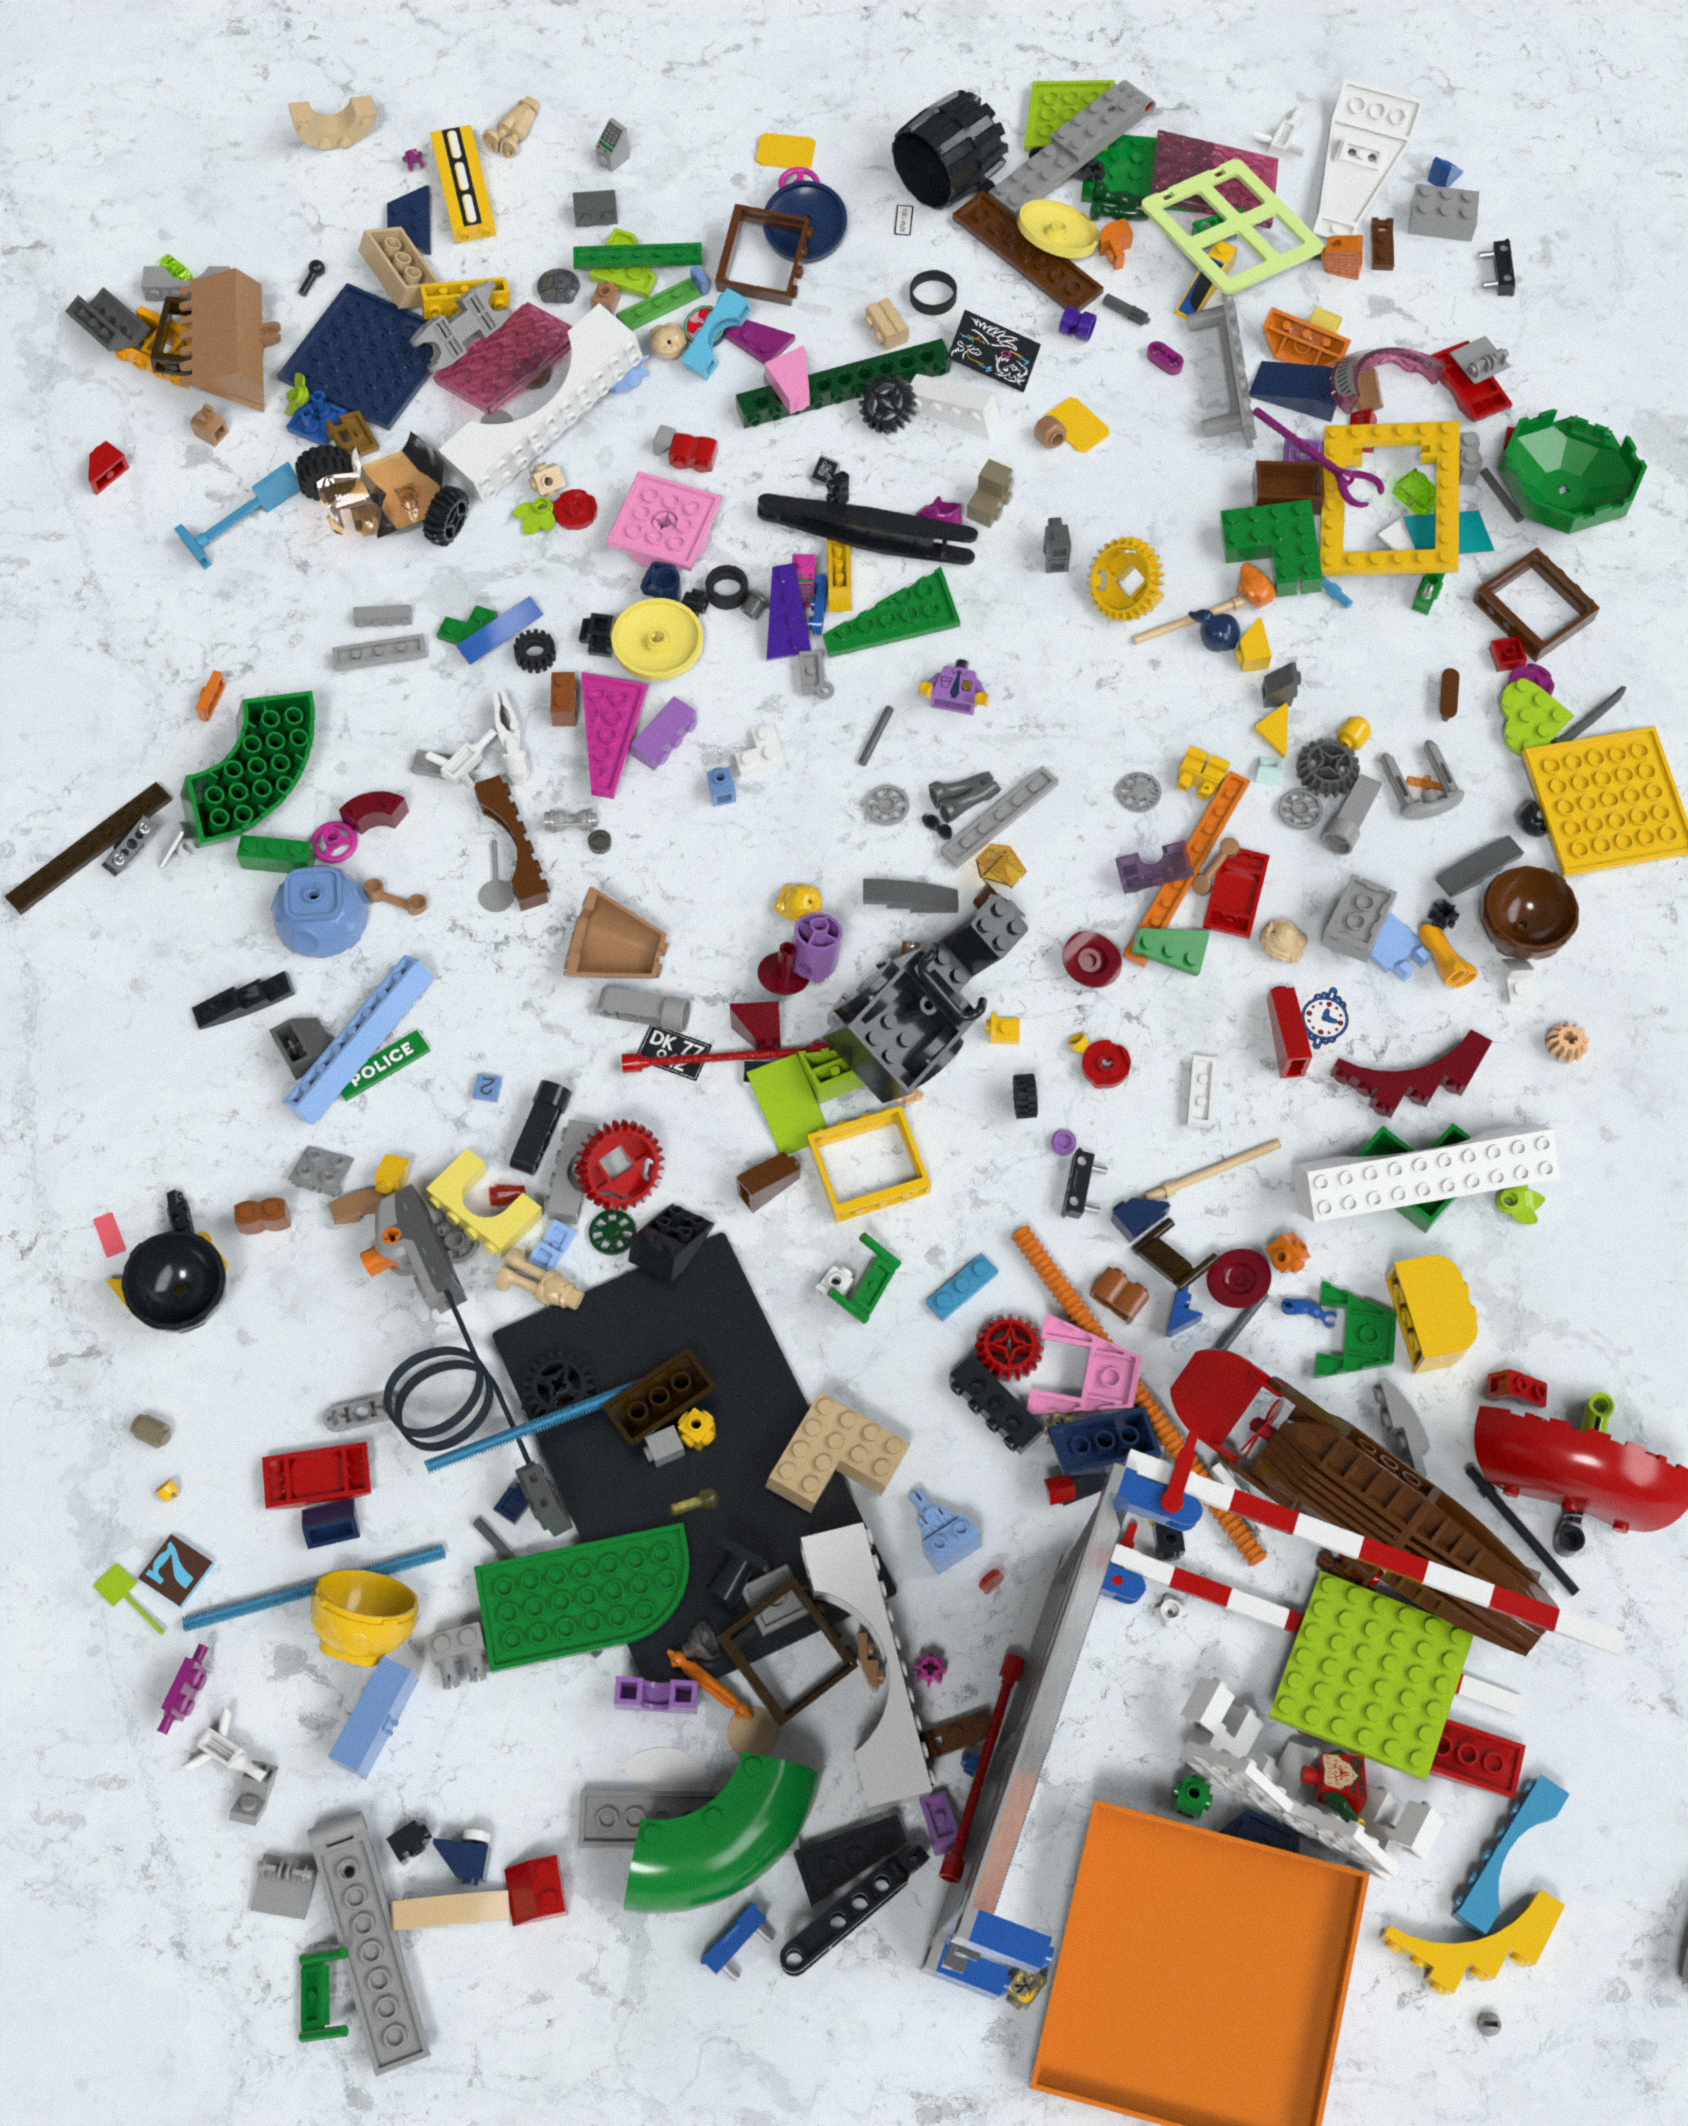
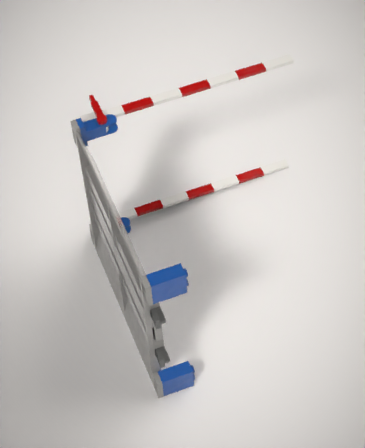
(1103, 1567)

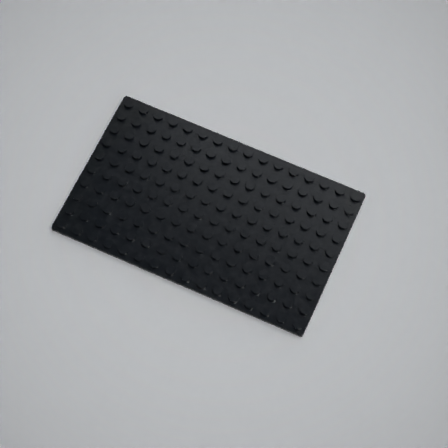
(613, 1489)

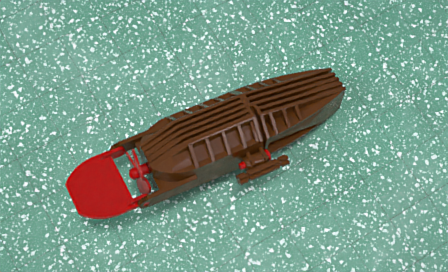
(1351, 1481)

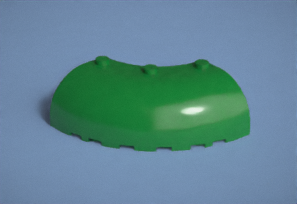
(256, 774)
(725, 1843)

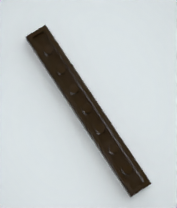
(86, 849)

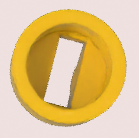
(1078, 1042)
(166, 1489)

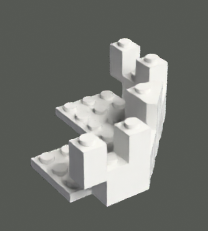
(1222, 1757)

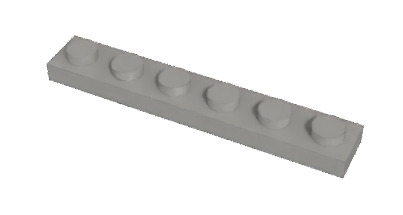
(999, 817)

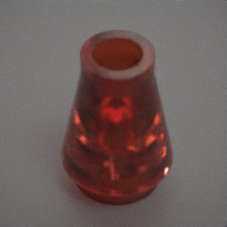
(503, 1194)

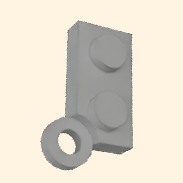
(812, 674)

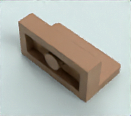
(1370, 391)

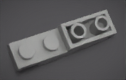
(1401, 1419)

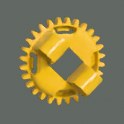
(1117, 567)

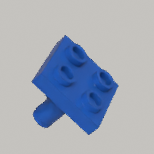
(310, 419)

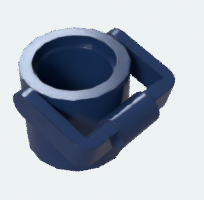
(664, 581)

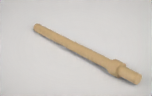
(1235, 603)
(1169, 1188)

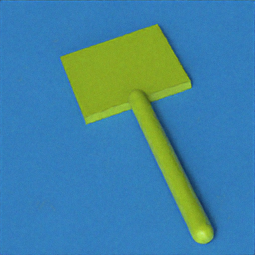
(116, 1585)

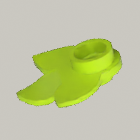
(298, 395)
(533, 517)
(1523, 1203)

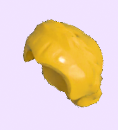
(795, 901)

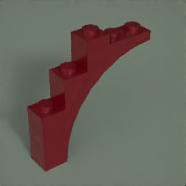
(1417, 1084)

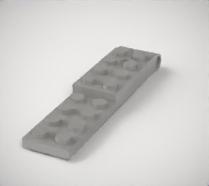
(1074, 145)
(375, 1957)

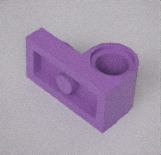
(940, 1822)

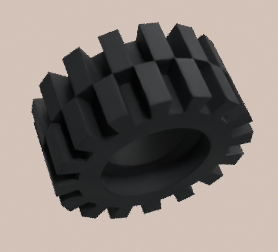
(534, 662)
(1025, 1096)

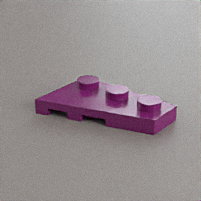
(759, 340)

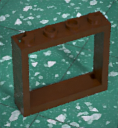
(768, 218)
(1513, 626)

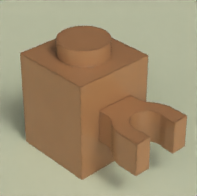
(209, 425)

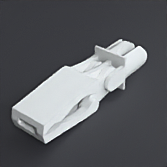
(514, 757)

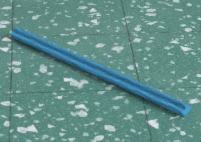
(521, 1430)
(306, 1590)

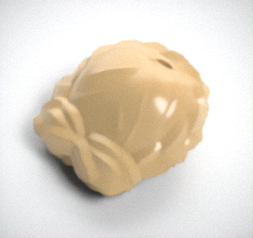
(662, 334)
(1283, 941)

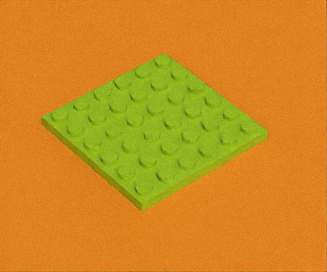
(1372, 1676)

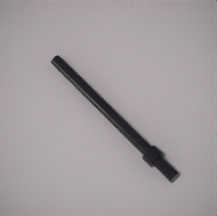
(1486, 1490)

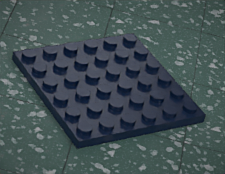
(363, 357)

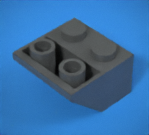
(300, 1043)

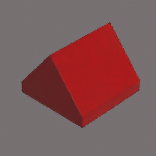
(1059, 1489)

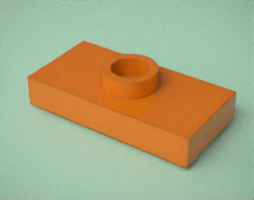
(210, 696)

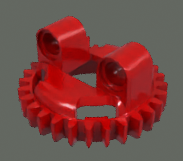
(629, 1185)

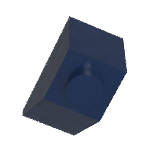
(1138, 1216)
(465, 1859)

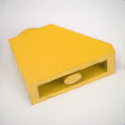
(1253, 649)

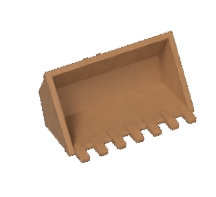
(226, 337)

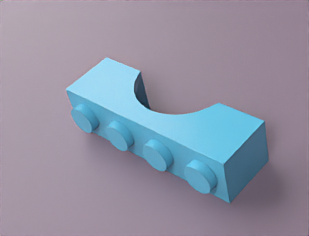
(729, 311)

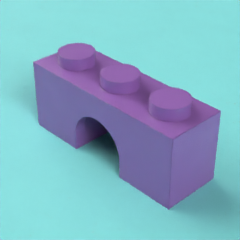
(668, 1697)

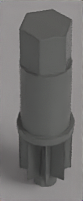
(1130, 312)

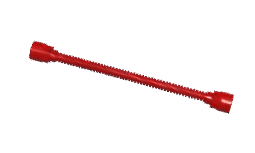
(636, 1062)
(953, 1863)

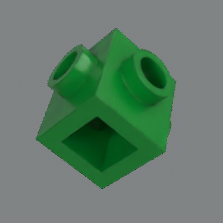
(1184, 1803)

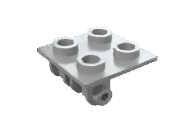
(1481, 359)
(320, 1170)
(284, 1886)

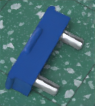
(733, 1940)

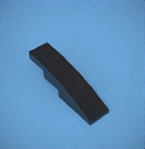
(243, 1001)

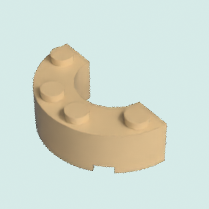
(334, 130)

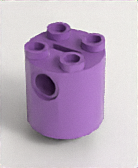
(817, 946)

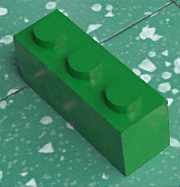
(274, 854)

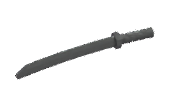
(1593, 717)

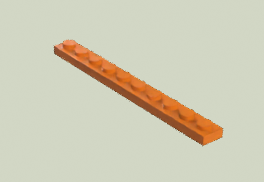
(1198, 848)

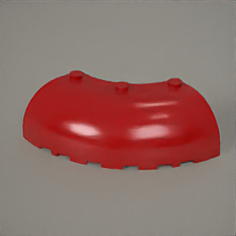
(1579, 1470)

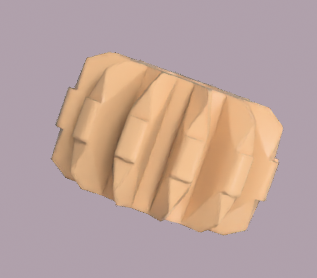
(1567, 1042)

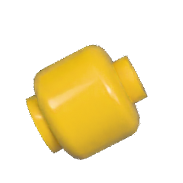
(1354, 732)

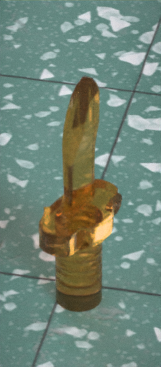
(1424, 783)

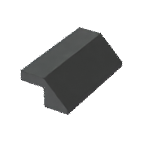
(108, 321)

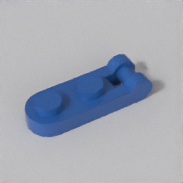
(818, 604)

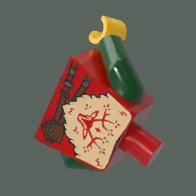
(1339, 1783)

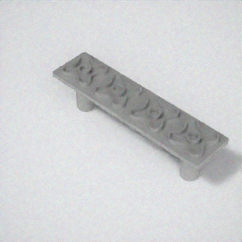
(1241, 415)

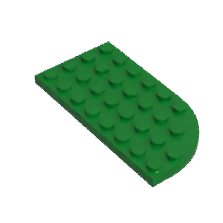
(581, 1596)

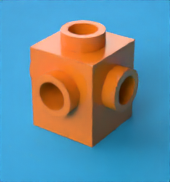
(1288, 1253)

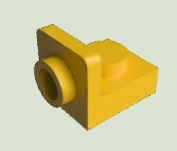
(1002, 1029)

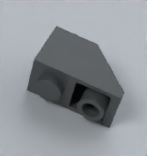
(1281, 686)

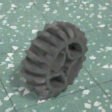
(1327, 776)

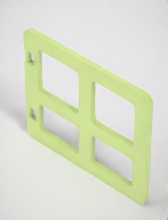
(1234, 223)

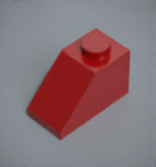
(105, 466)

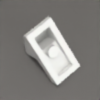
(1518, 982)

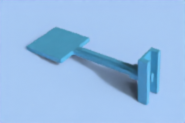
(269, 493)

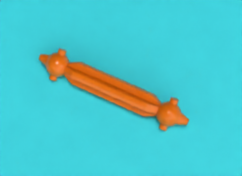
(710, 1684)

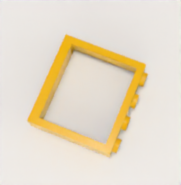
(881, 1199)

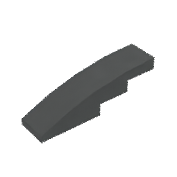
(1479, 866)
(910, 895)

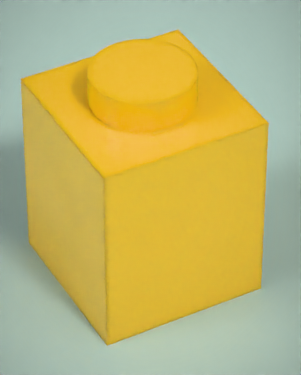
(392, 1174)

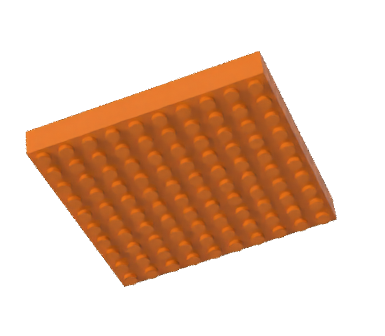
(1198, 1976)

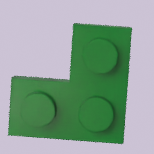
(456, 631)

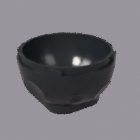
(161, 1267)

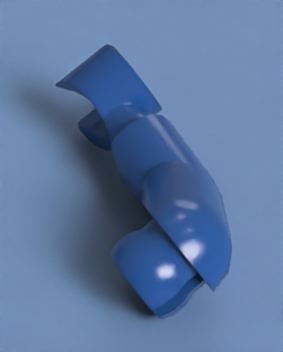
(1304, 1306)

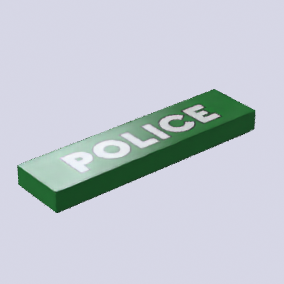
(386, 1063)

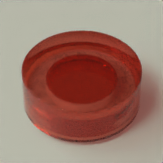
(991, 1581)

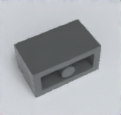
(595, 208)

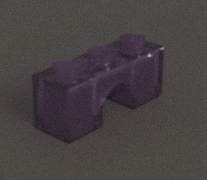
(1172, 867)

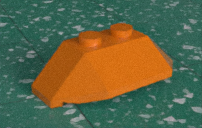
(1301, 341)

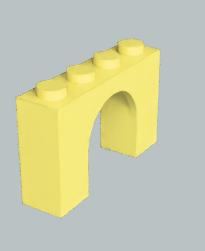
(496, 1233)

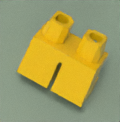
(1191, 772)

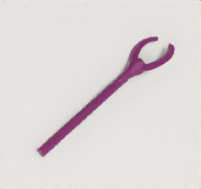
(1344, 476)

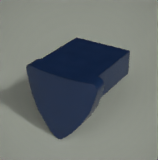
(512, 1503)

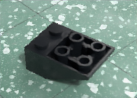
(669, 1242)

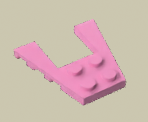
(1109, 1376)

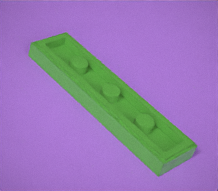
(659, 304)

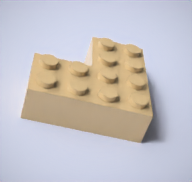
(834, 1440)

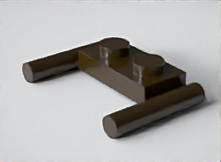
(1168, 1261)

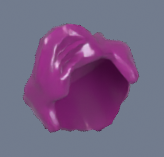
(942, 511)

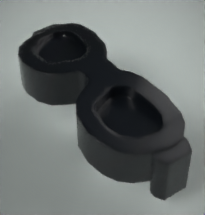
(932, 823)

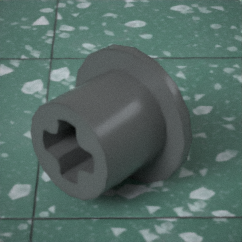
(754, 605)

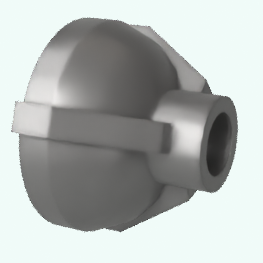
(702, 1643)

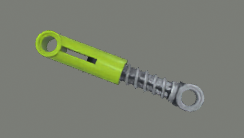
(1572, 1526)

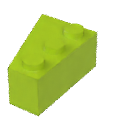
(828, 1074)

